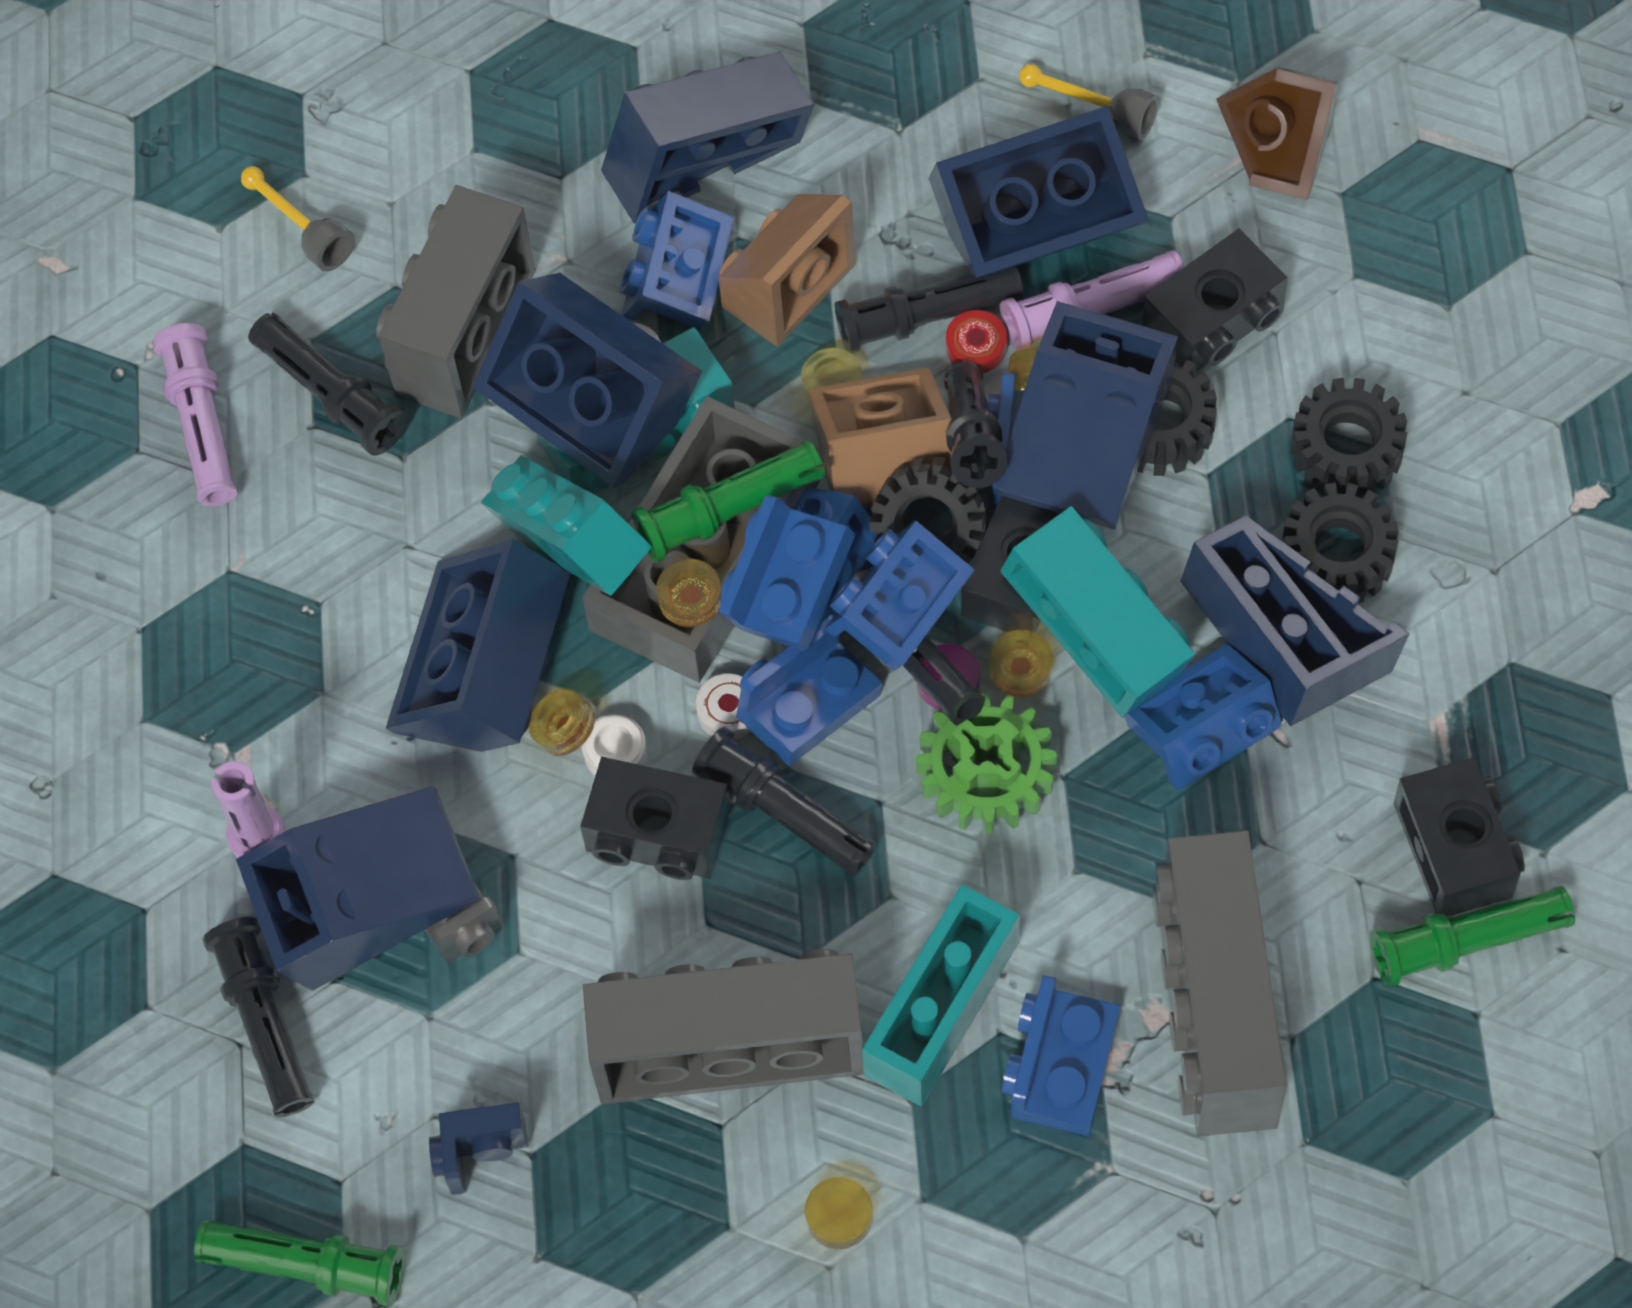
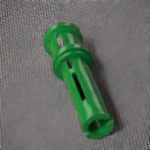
(701, 510)
(1442, 941)
(329, 1263)

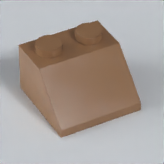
(789, 264)
(877, 426)

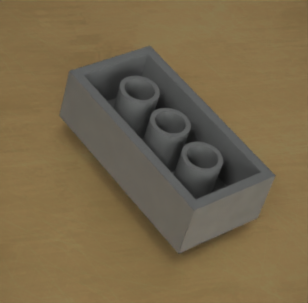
(710, 450)
(1221, 982)
(723, 1027)

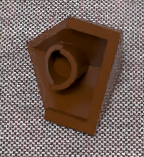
(1281, 128)

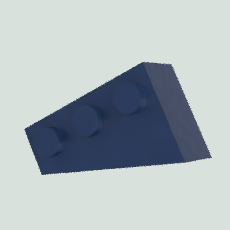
(700, 124)
(1287, 619)

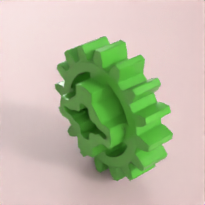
(987, 789)

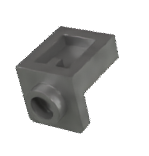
(466, 930)

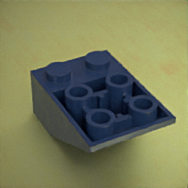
(1087, 414)
(356, 885)

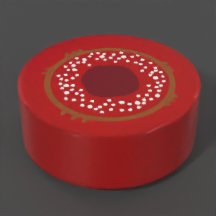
(977, 338)

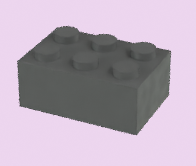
(454, 299)

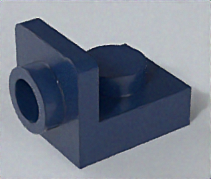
(482, 1132)

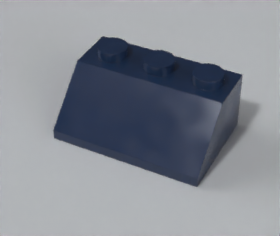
(1037, 193)
(584, 377)
(480, 648)

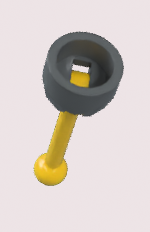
(1131, 109)
(323, 240)

